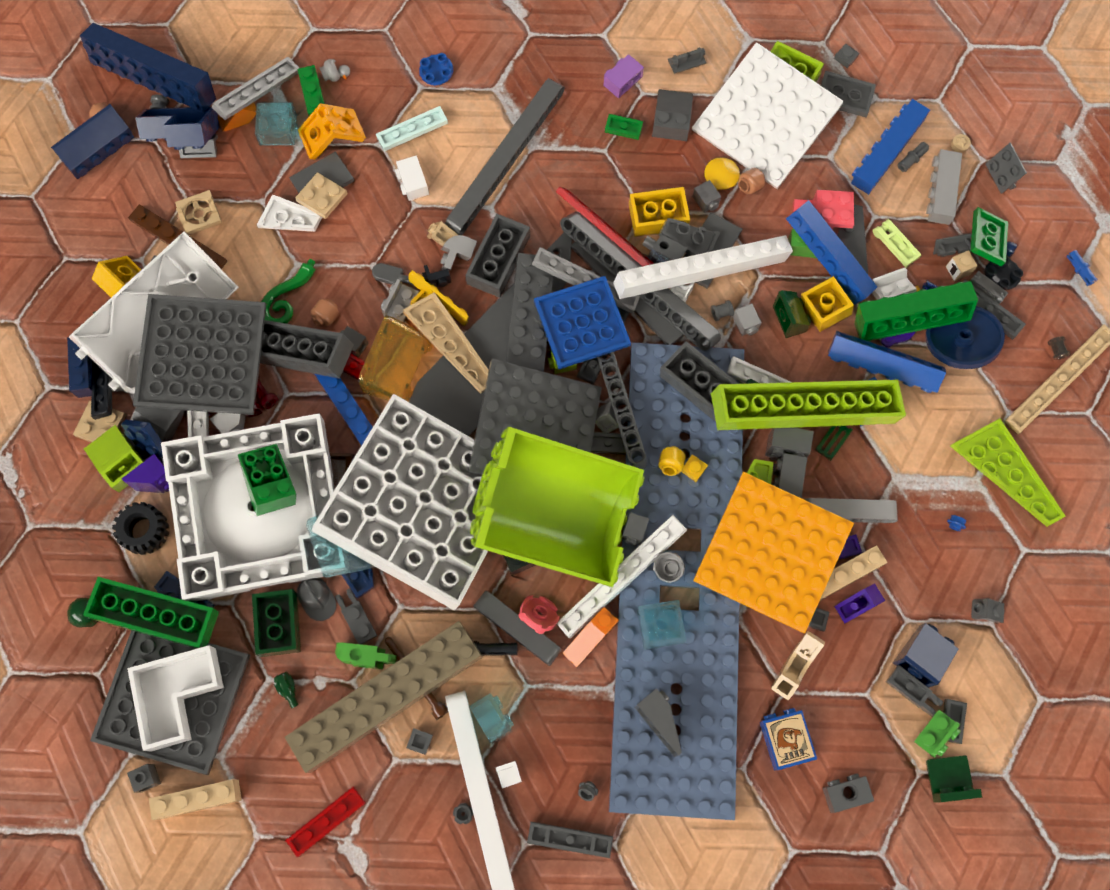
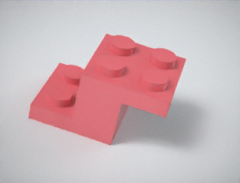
(833, 206)

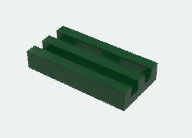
(824, 452)

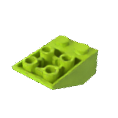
(113, 457)

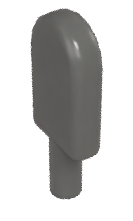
(389, 274)

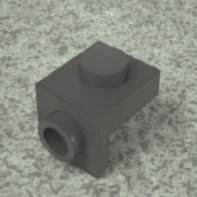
(988, 610)

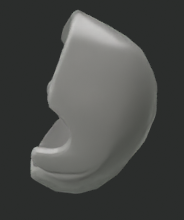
(669, 567)

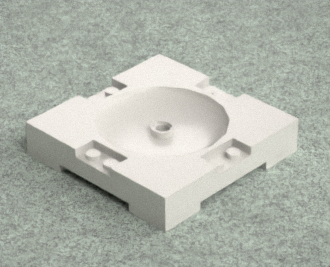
(218, 536)

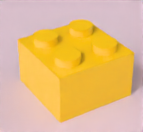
(827, 304)

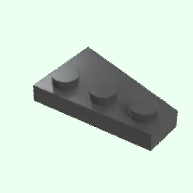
(695, 239)

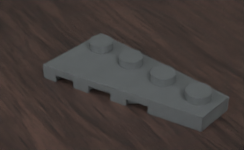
(855, 239)

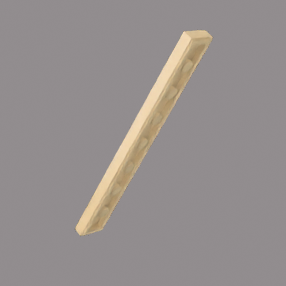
(1059, 380)

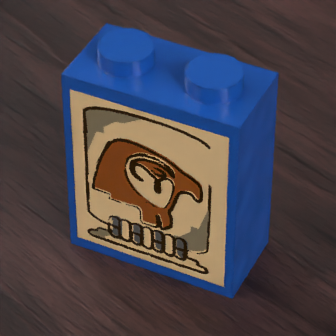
(787, 739)

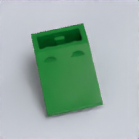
(267, 479)

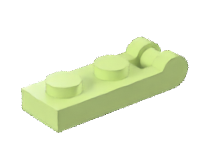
(897, 243)

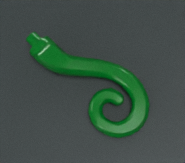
(301, 278)

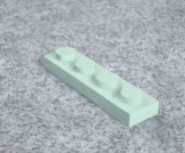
(412, 128)

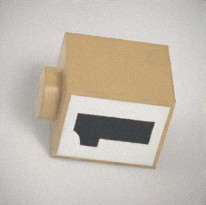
(961, 266)

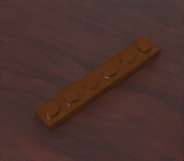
(167, 232)

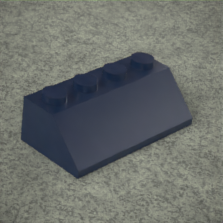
(93, 141)

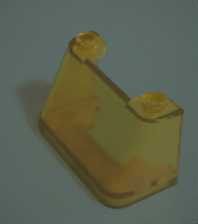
(393, 360)

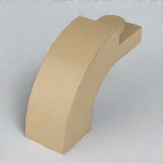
(797, 665)

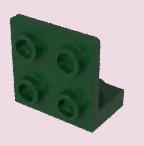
(951, 779)

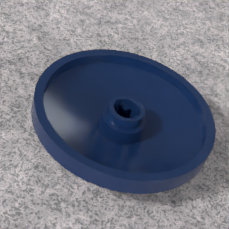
(969, 342)

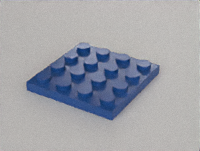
(582, 322)

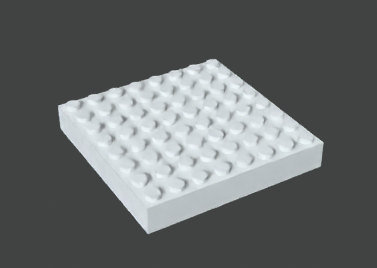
(410, 503)

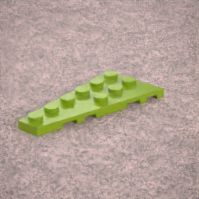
(1003, 462)

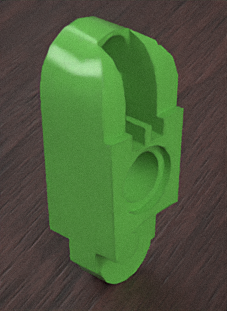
(363, 655)

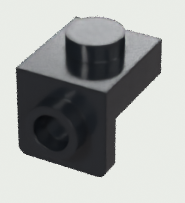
(438, 279)

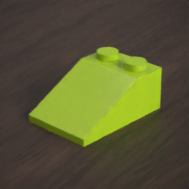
(805, 64)

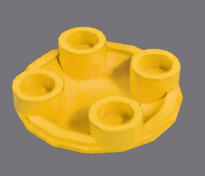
(722, 173)

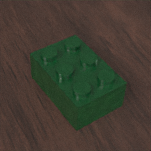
(276, 623)

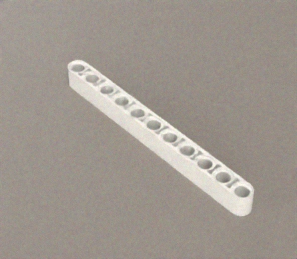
(479, 792)

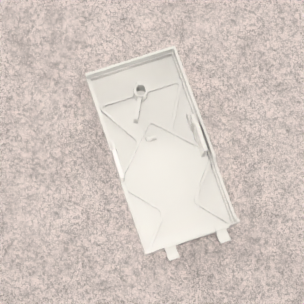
(116, 330)

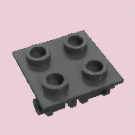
(1006, 168)

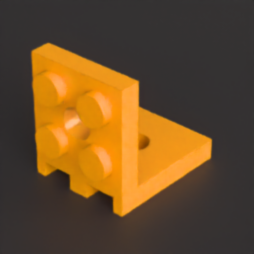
(329, 123)

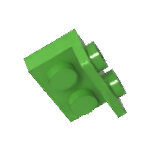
(937, 734)

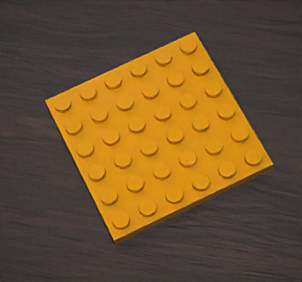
(773, 552)

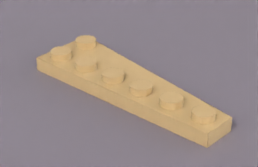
(443, 332)

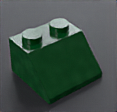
(791, 313)

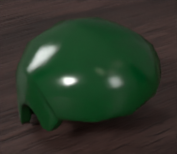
(76, 611)

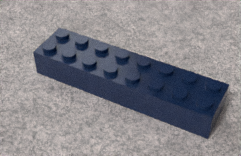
(148, 67)

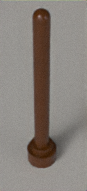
(438, 708)

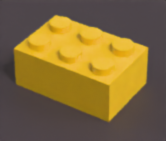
(652, 208)

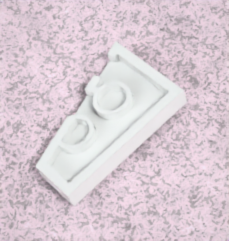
(288, 216)

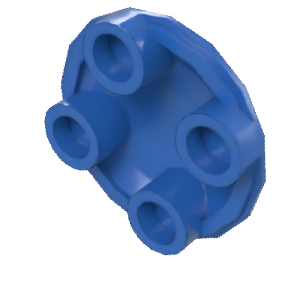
(436, 69)

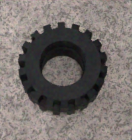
(127, 521)

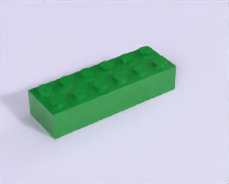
(915, 311)
(151, 613)

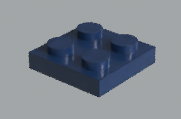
(143, 437)

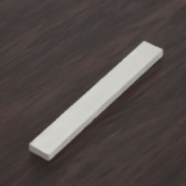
(627, 570)

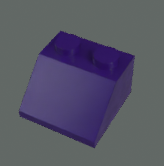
(148, 476)

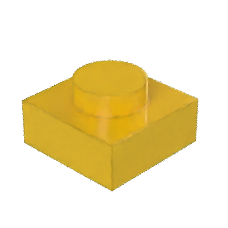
(694, 468)

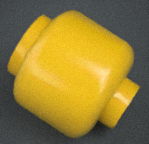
(671, 461)

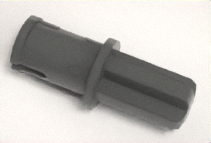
(913, 157)

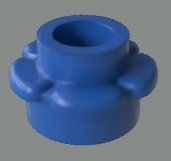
(956, 523)

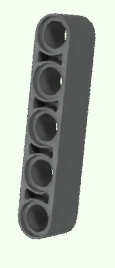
(511, 624)

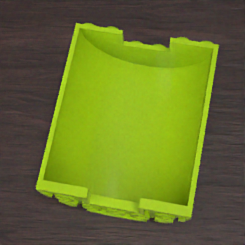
(554, 506)

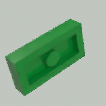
(623, 126)

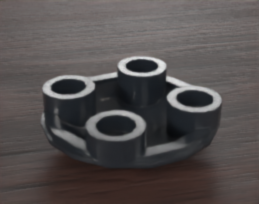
(1005, 276)

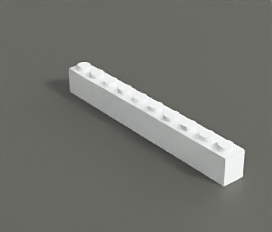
(702, 267)

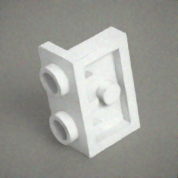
(893, 284)

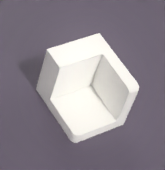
(508, 774)

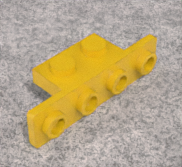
(427, 289)

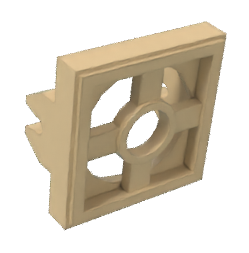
(193, 228)

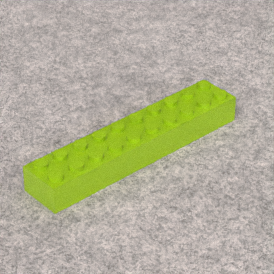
(807, 404)

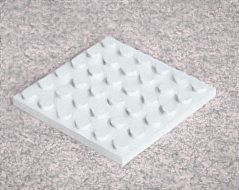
(767, 115)

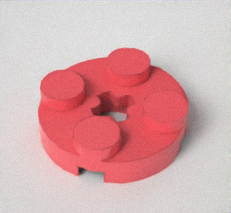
(540, 623)

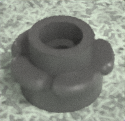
(587, 790)
(463, 807)

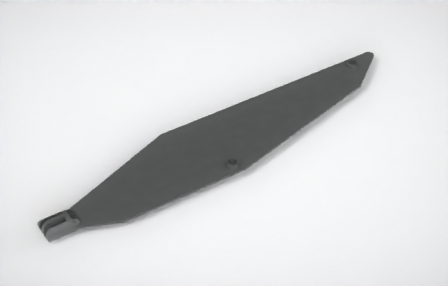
(445, 390)

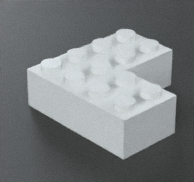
(161, 690)

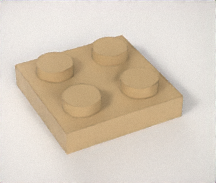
(321, 195)
(91, 429)

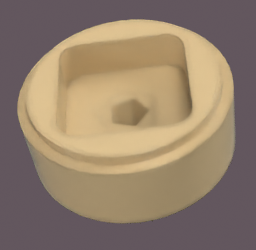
(960, 143)

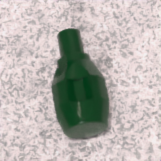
(286, 688)

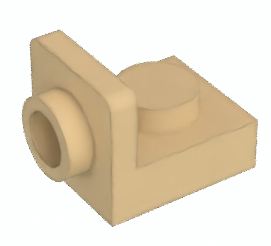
(440, 232)

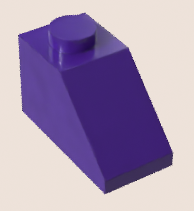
(859, 603)

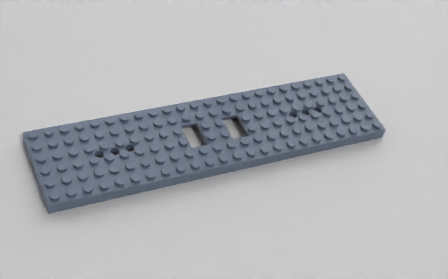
(643, 771)

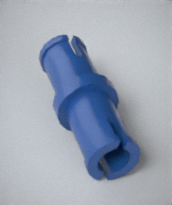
(1081, 268)

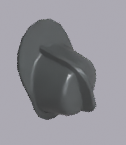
(316, 599)

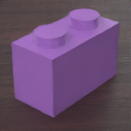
(623, 76)

